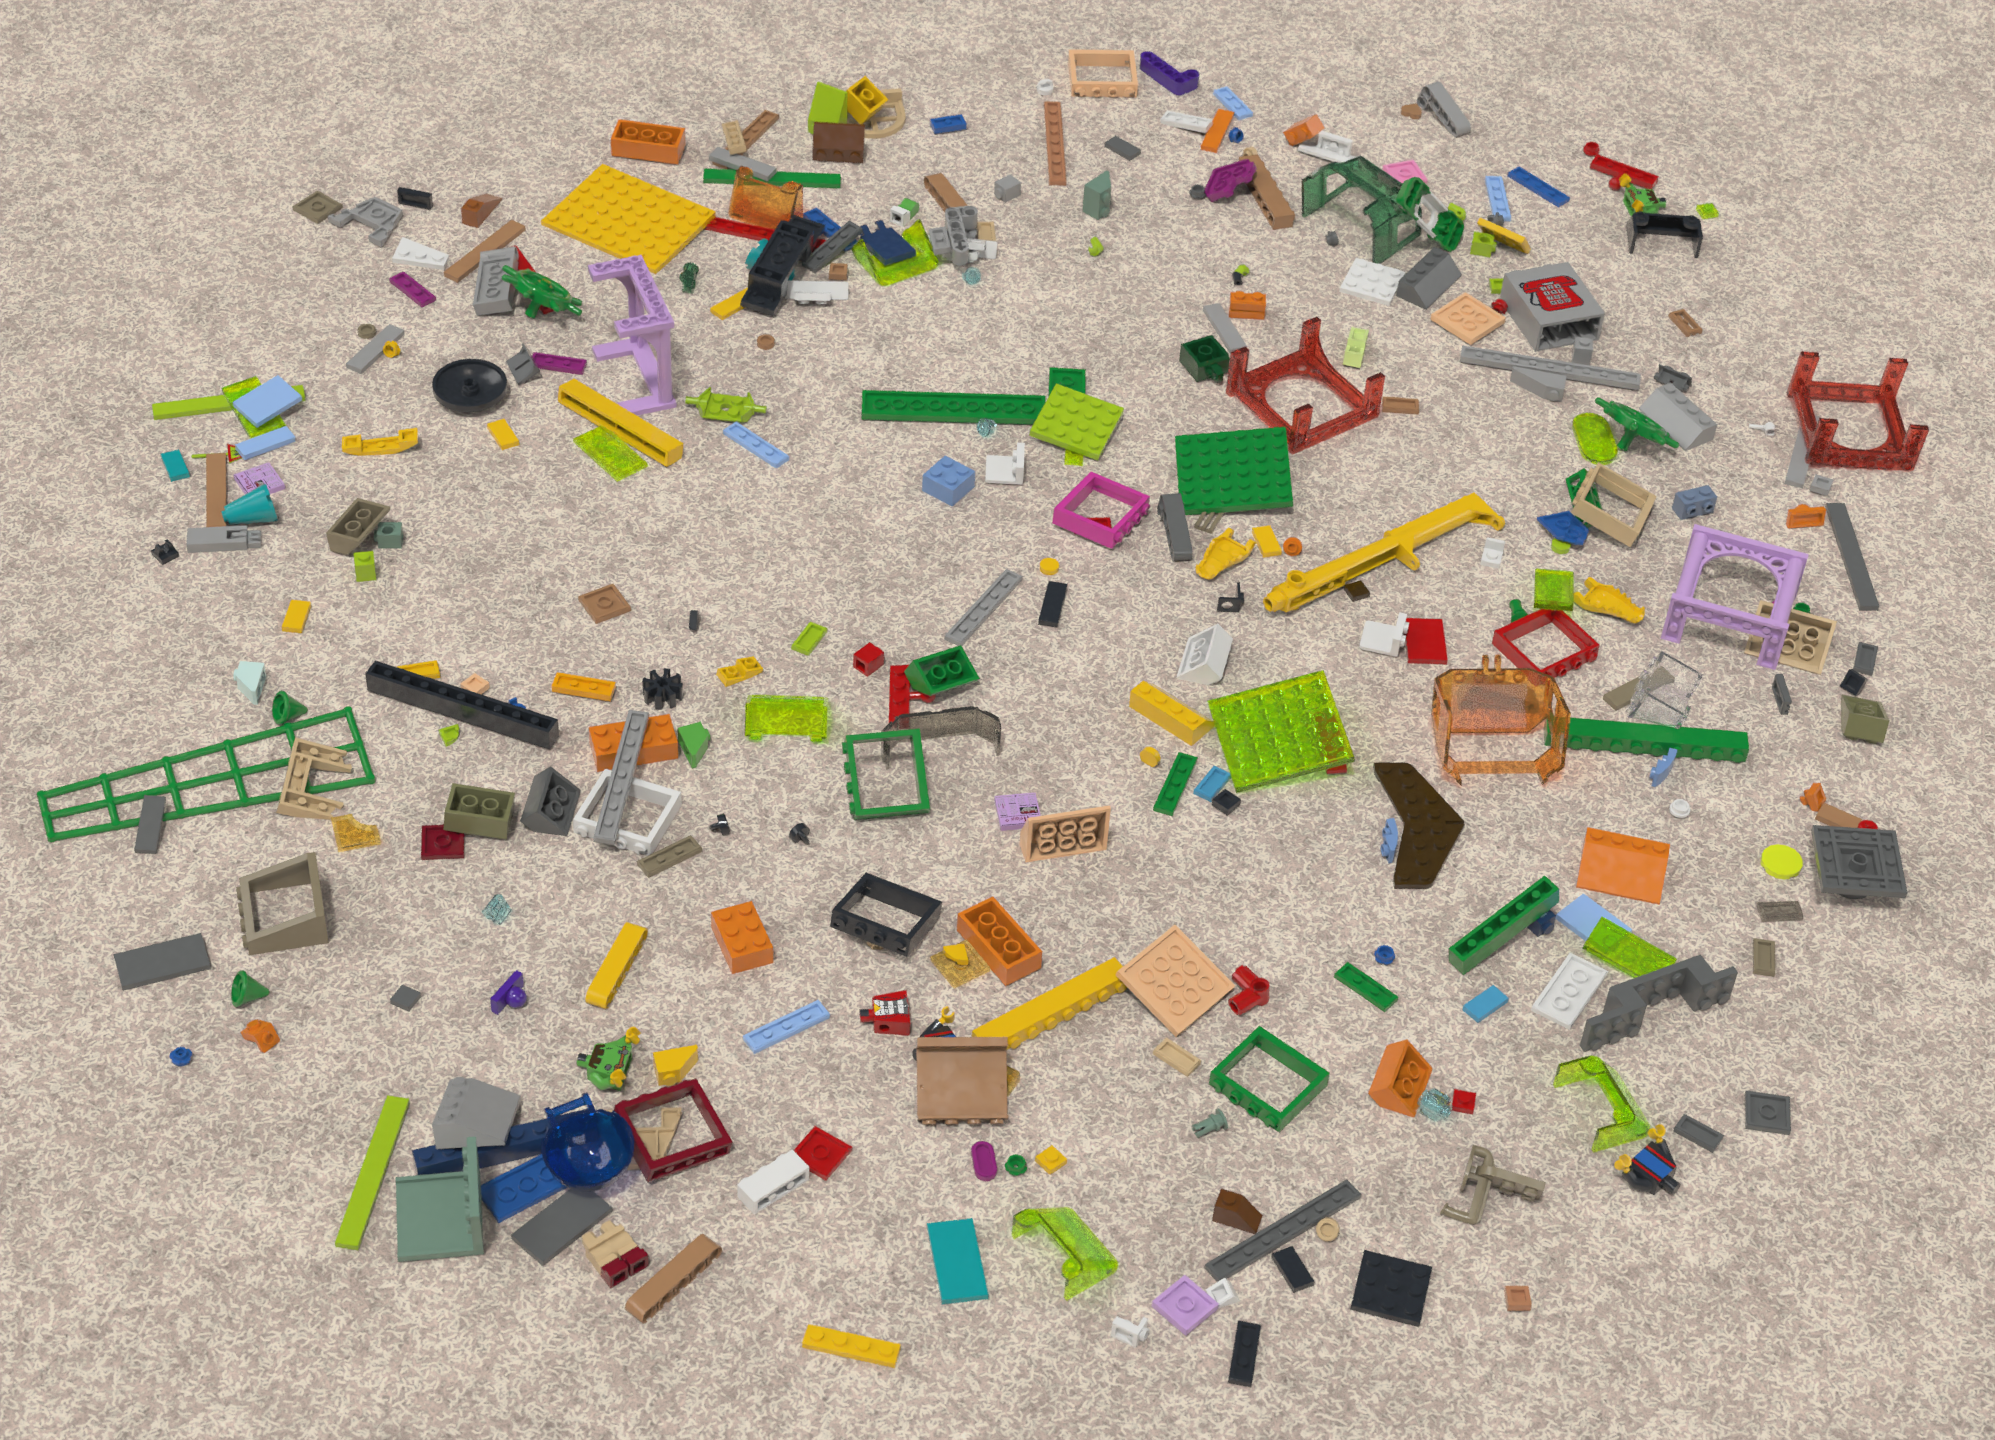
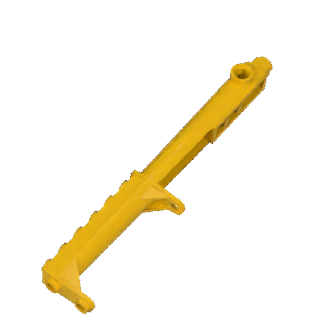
(1397, 543)

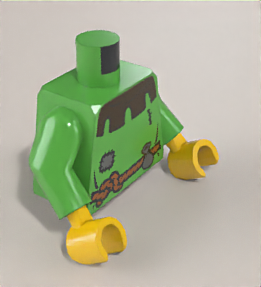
(1640, 199)
(610, 1061)

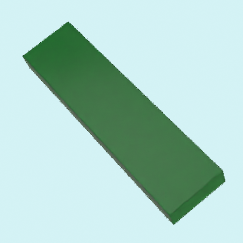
(1175, 784)

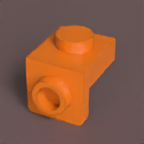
(261, 1033)

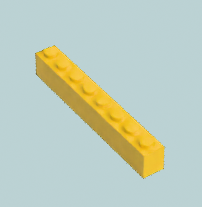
(621, 422)
(1055, 1005)

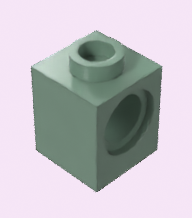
(389, 535)

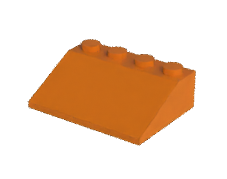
(1623, 865)

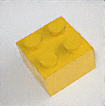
(864, 100)

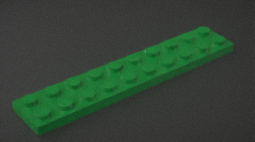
(950, 407)

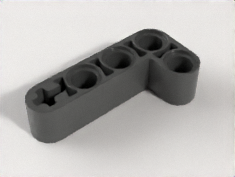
(1172, 513)

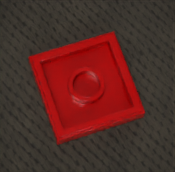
(822, 1152)

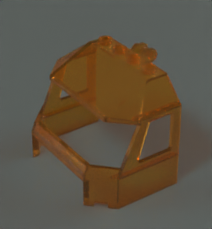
(1499, 703)

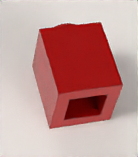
(868, 659)

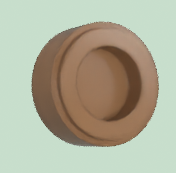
(765, 342)

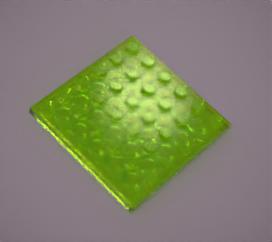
(1280, 731)

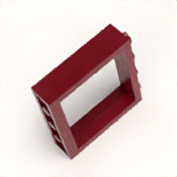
(684, 1159)

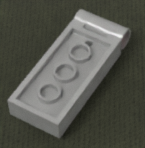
(491, 292)

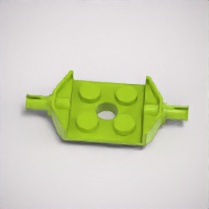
(711, 406)

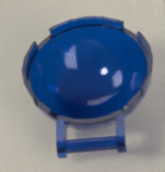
(586, 1147)

